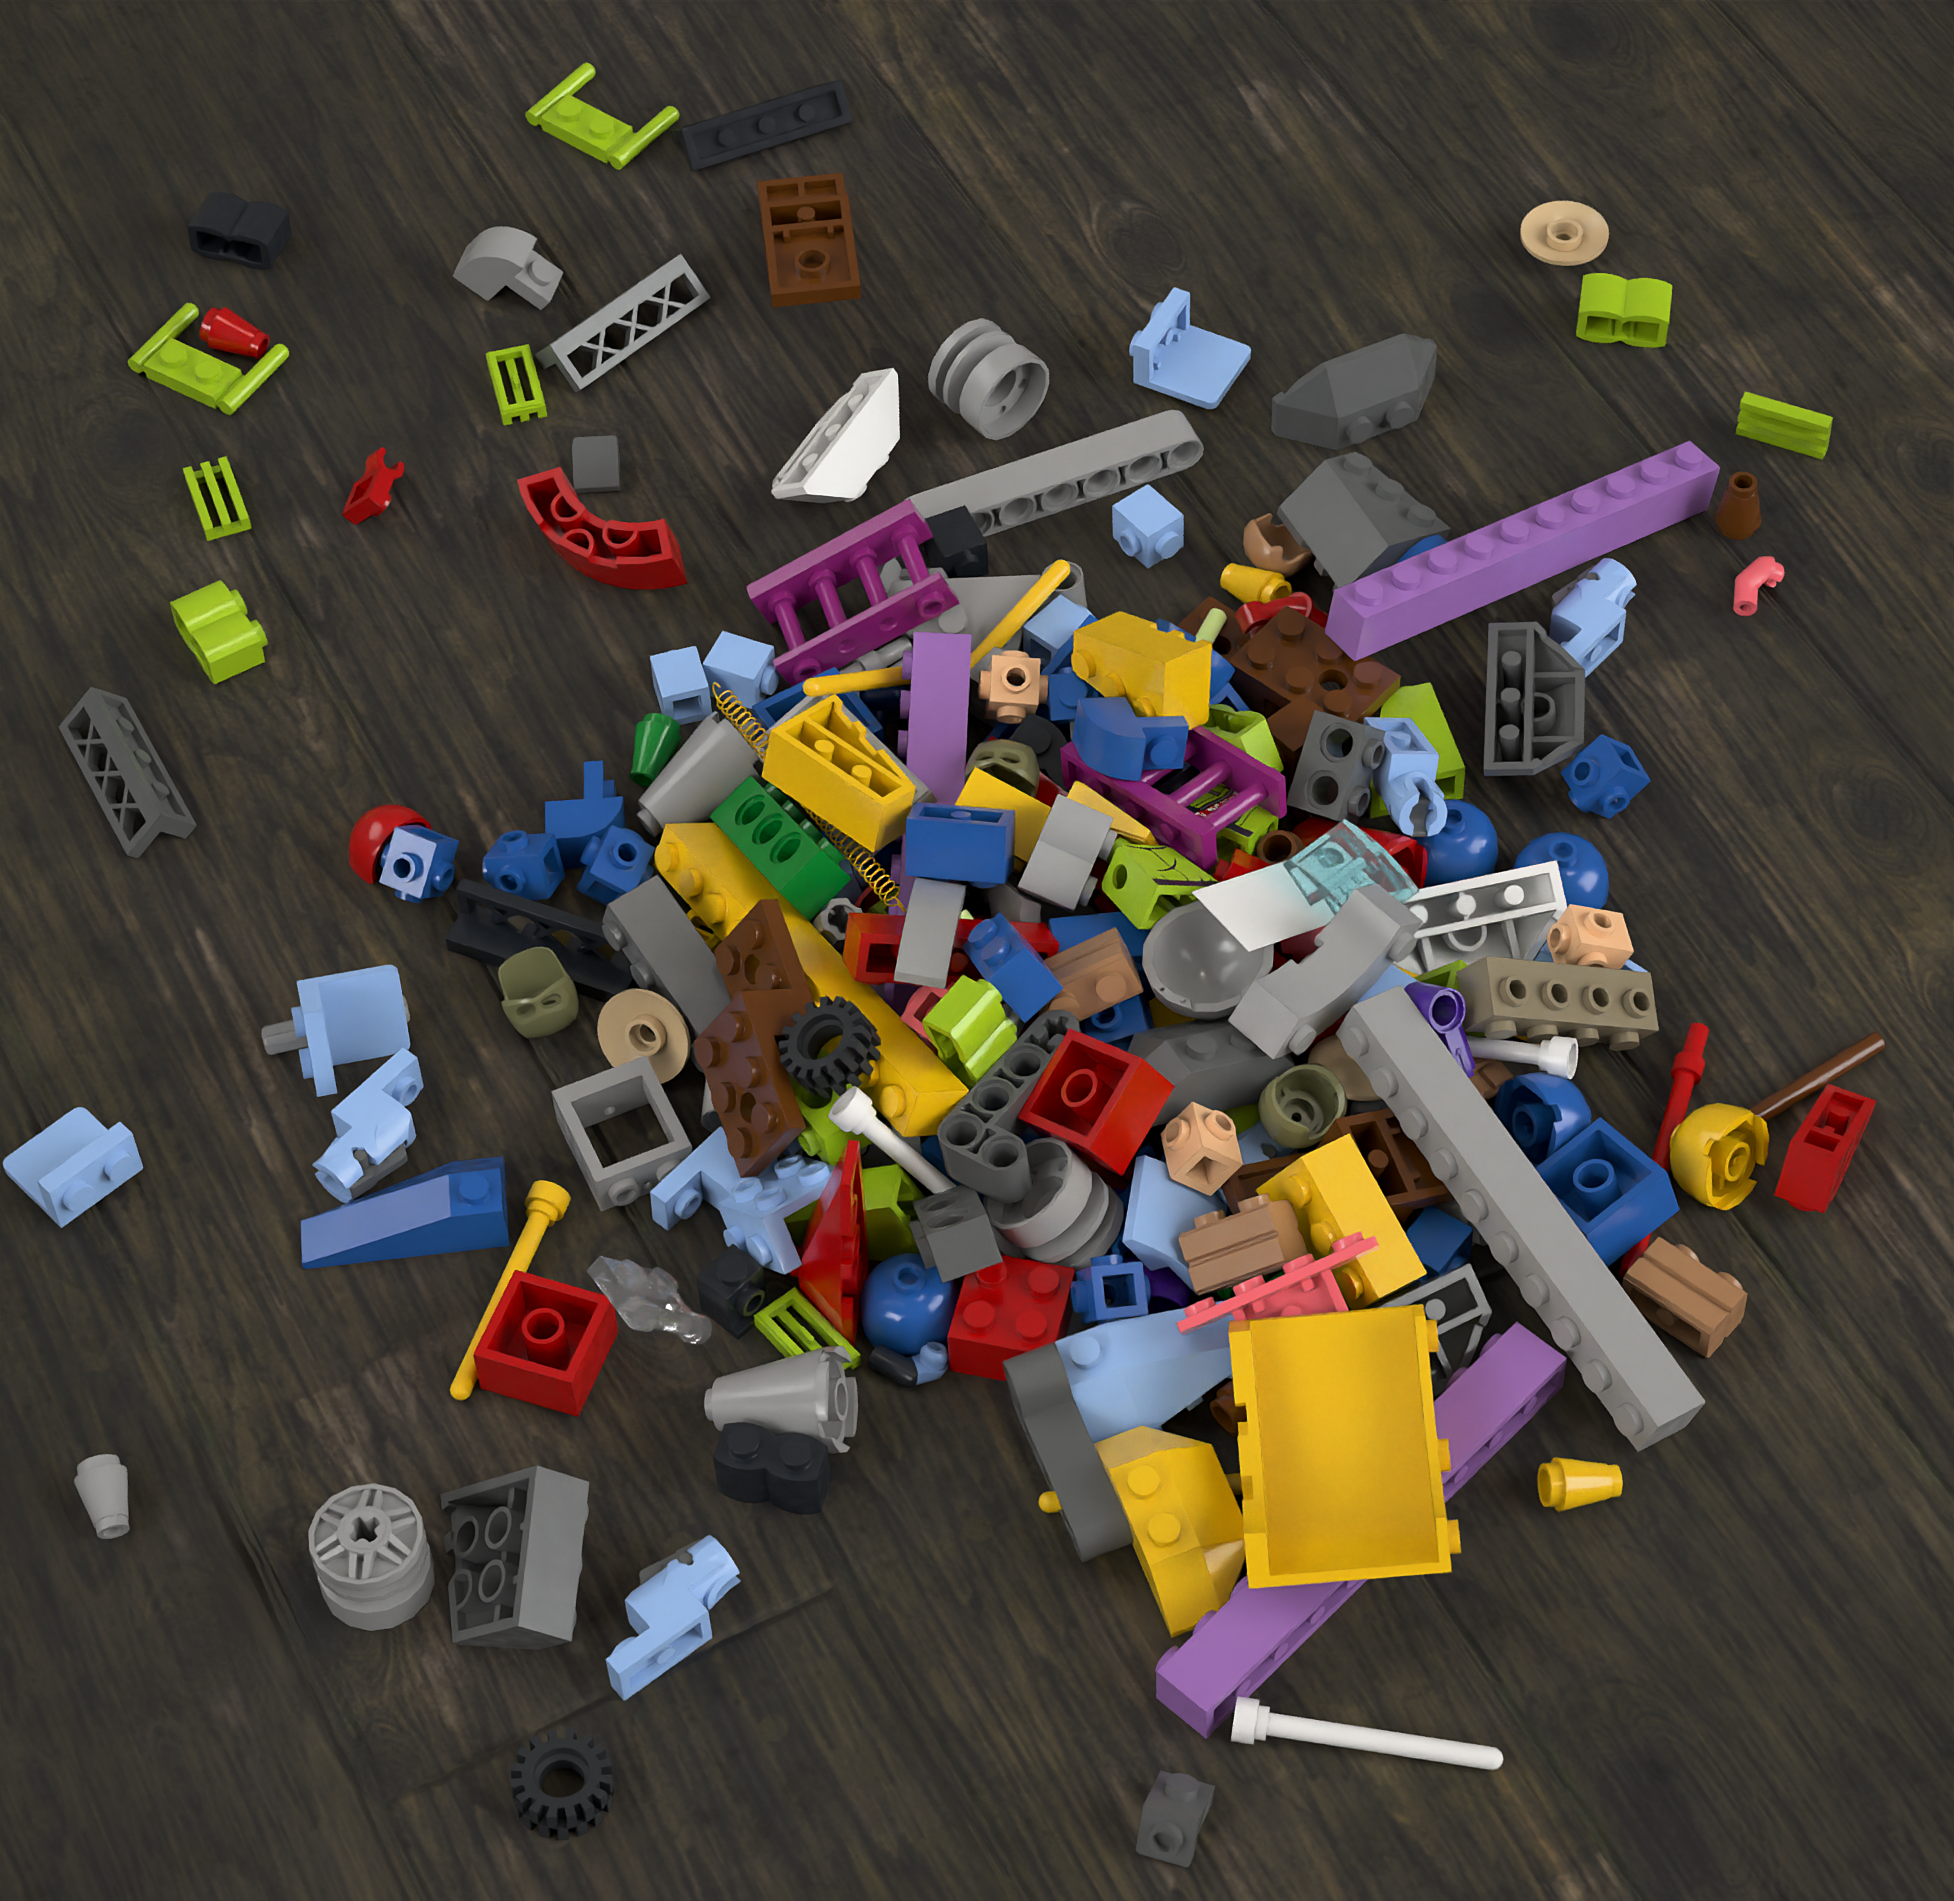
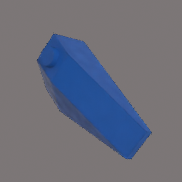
(429, 1214)

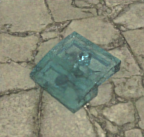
(1345, 861)

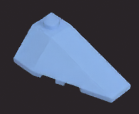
(1143, 1370)

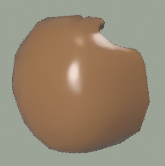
(1274, 548)

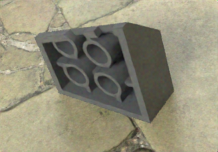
(1356, 519)
(516, 1558)

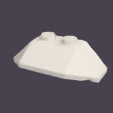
(845, 444)
(1485, 917)

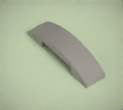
(929, 932)

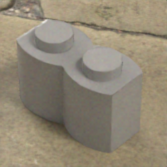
(1066, 854)

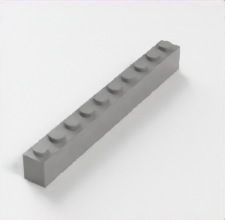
(1520, 1218)

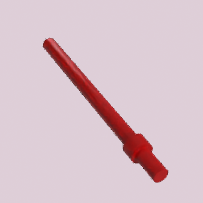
(1686, 1074)

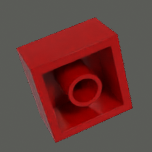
(1096, 1100)
(1007, 1314)
(546, 1343)

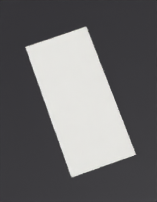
(1263, 907)

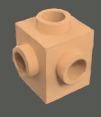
(1009, 702)
(1590, 938)
(1201, 1148)

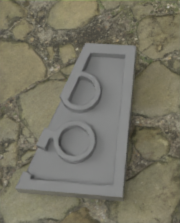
(981, 607)

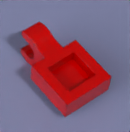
(371, 492)

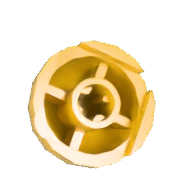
(1717, 1153)

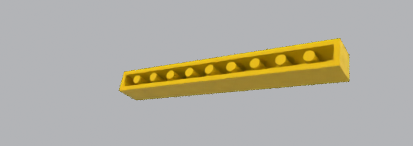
(723, 885)

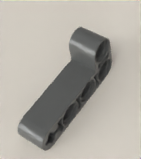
(983, 1129)
(1066, 1452)

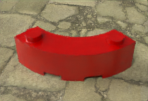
(611, 551)

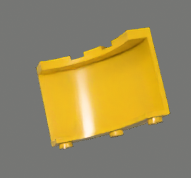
(1340, 1447)

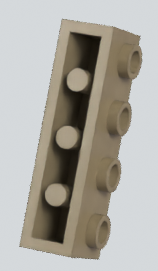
(1557, 1000)

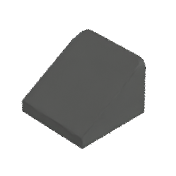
(596, 464)

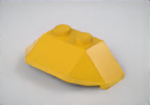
(1180, 1520)

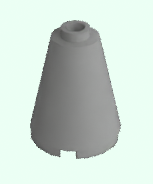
(699, 776)
(791, 1396)

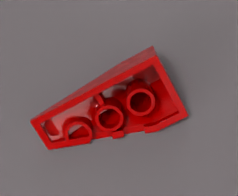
(837, 1246)

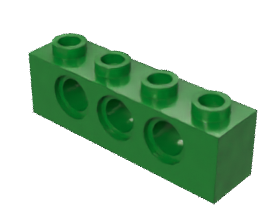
(782, 845)

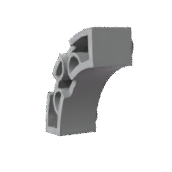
(1353, 951)

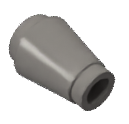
(104, 1491)

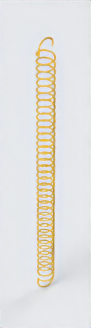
(811, 814)

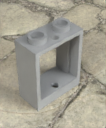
(606, 1097)

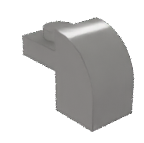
(506, 258)

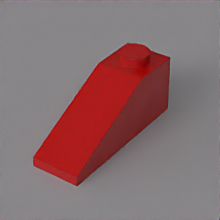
(1823, 1149)

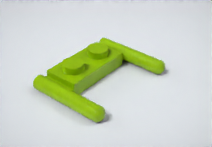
(591, 128)
(198, 373)

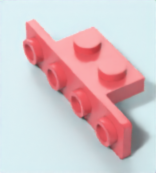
(1304, 1289)

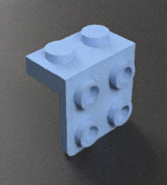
(1184, 358)
(349, 1021)
(73, 1164)
(759, 1205)

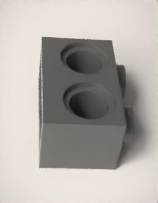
(1324, 763)
(954, 1233)

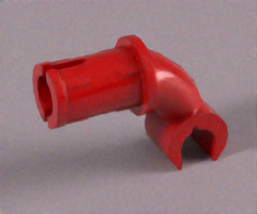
(1256, 615)

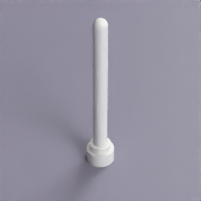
(1555, 1056)
(855, 1113)
(1256, 1722)

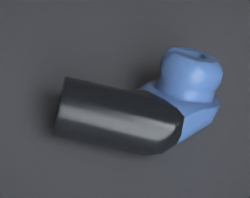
(911, 1370)

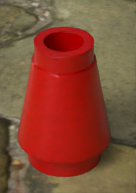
(232, 334)

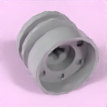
(988, 379)
(1065, 1214)
(371, 1556)

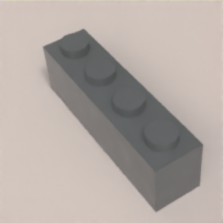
(667, 954)

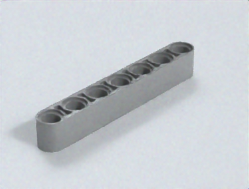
(1069, 474)

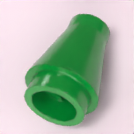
(653, 747)

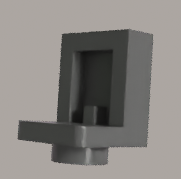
(1173, 1818)

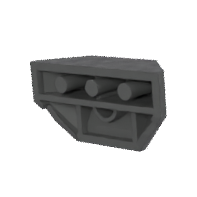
(1358, 394)
(1530, 701)
(1207, 1065)
(1460, 1315)

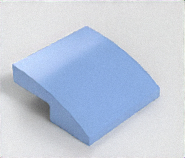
(1161, 1212)

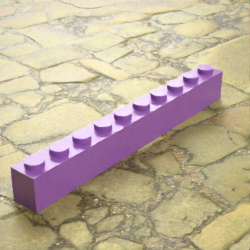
(1520, 550)
(931, 745)
(1263, 1626)

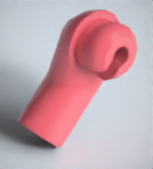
(1746, 587)

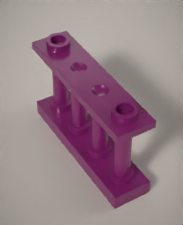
(836, 564)
(1167, 814)

